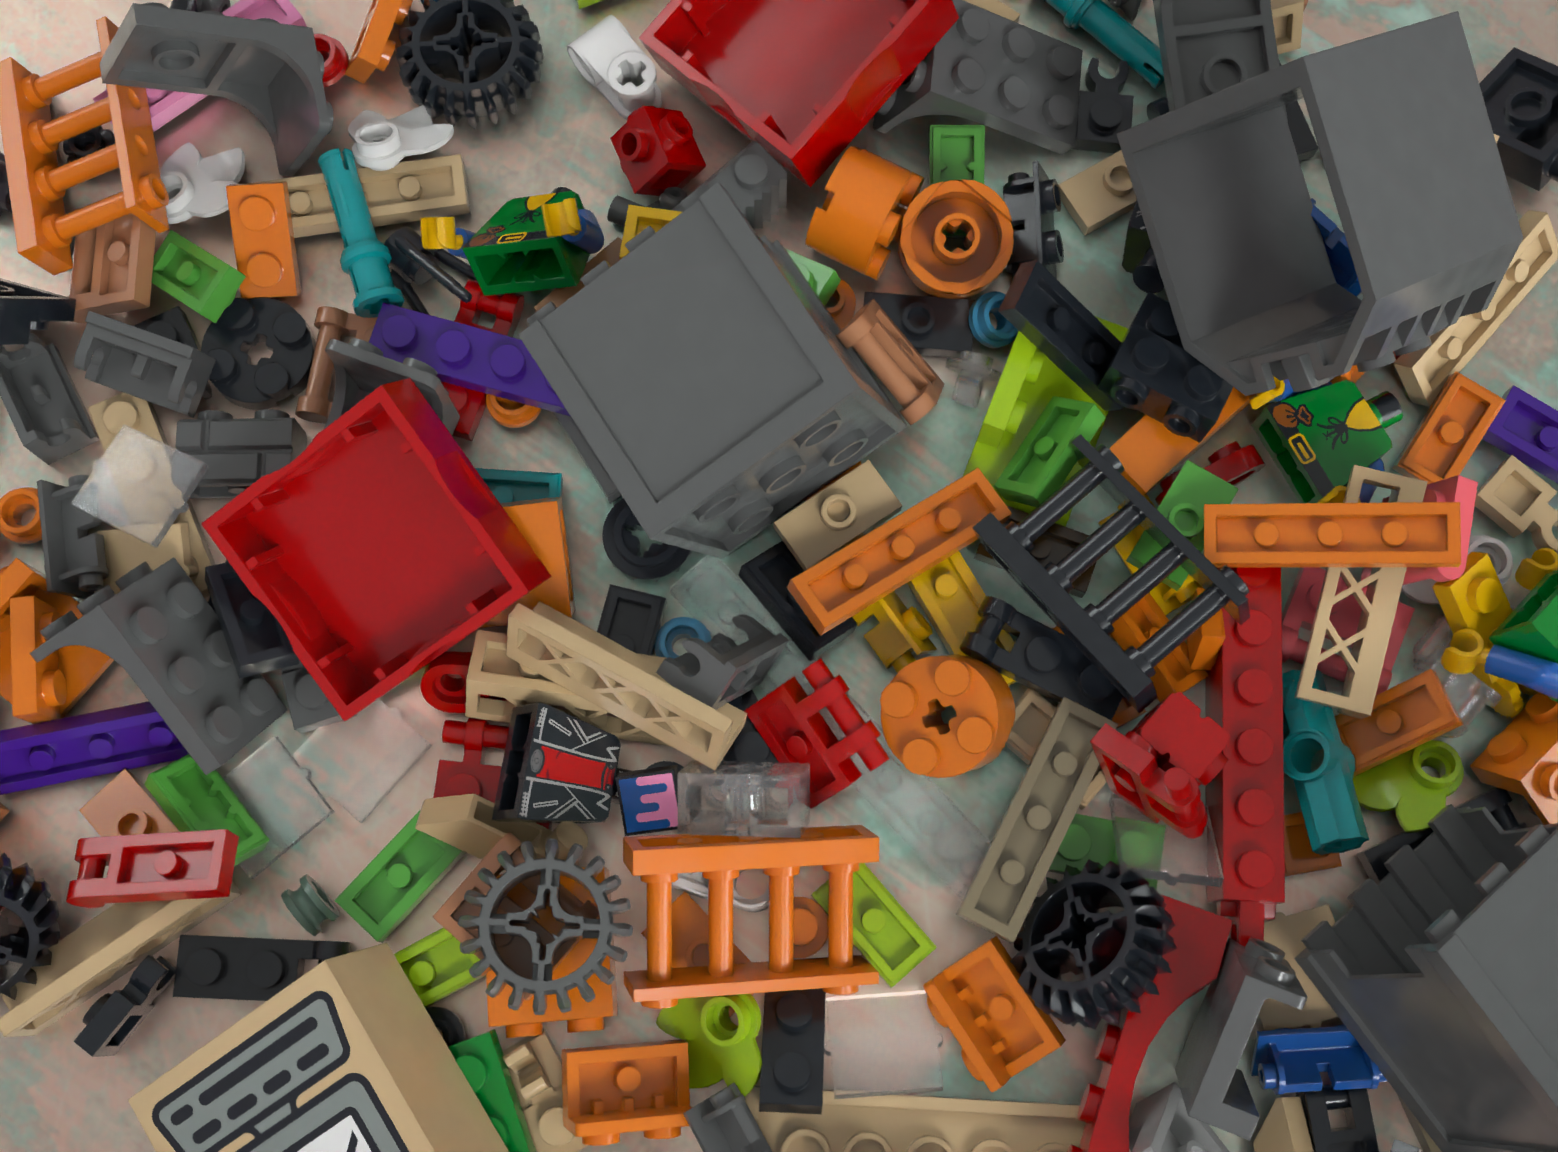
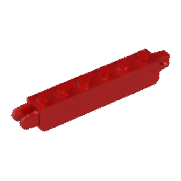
(1248, 792)

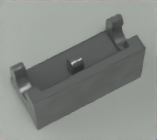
(143, 364)
(44, 401)
(721, 669)

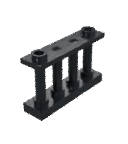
(1090, 627)

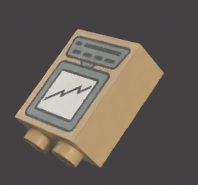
(323, 1068)

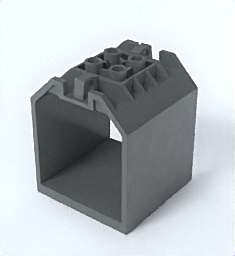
(1411, 188)

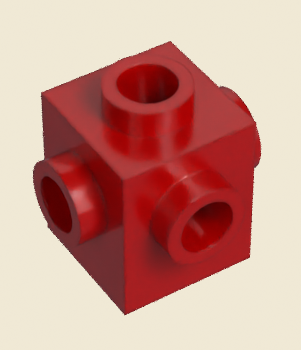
(657, 150)

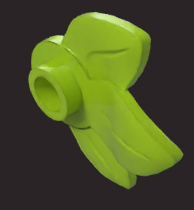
(1406, 788)
(715, 1043)

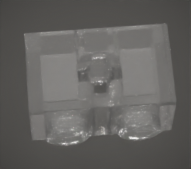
(744, 799)

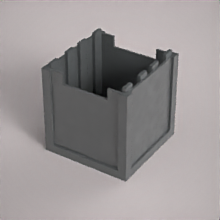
(709, 378)
(1456, 980)

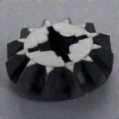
(624, 548)

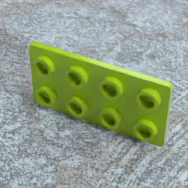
(1017, 403)

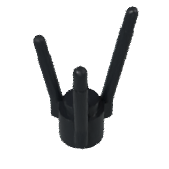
(418, 265)

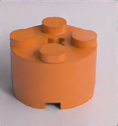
(947, 208)
(862, 211)
(914, 721)

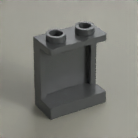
(1209, 1061)

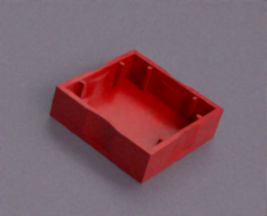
(796, 70)
(376, 547)

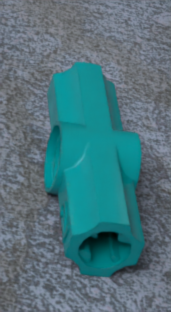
(1328, 793)

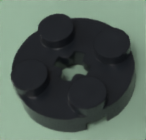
(272, 379)

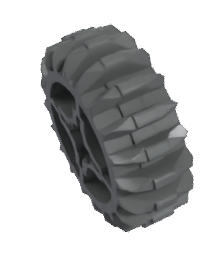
(490, 922)

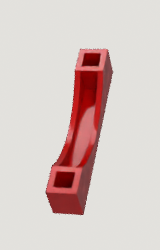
(1122, 1047)

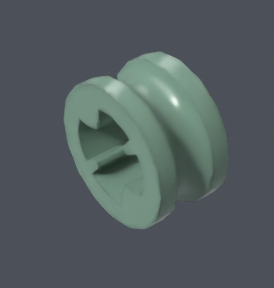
(310, 905)

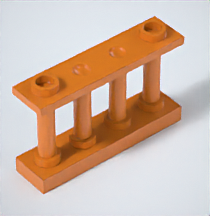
(31, 161)
(719, 859)

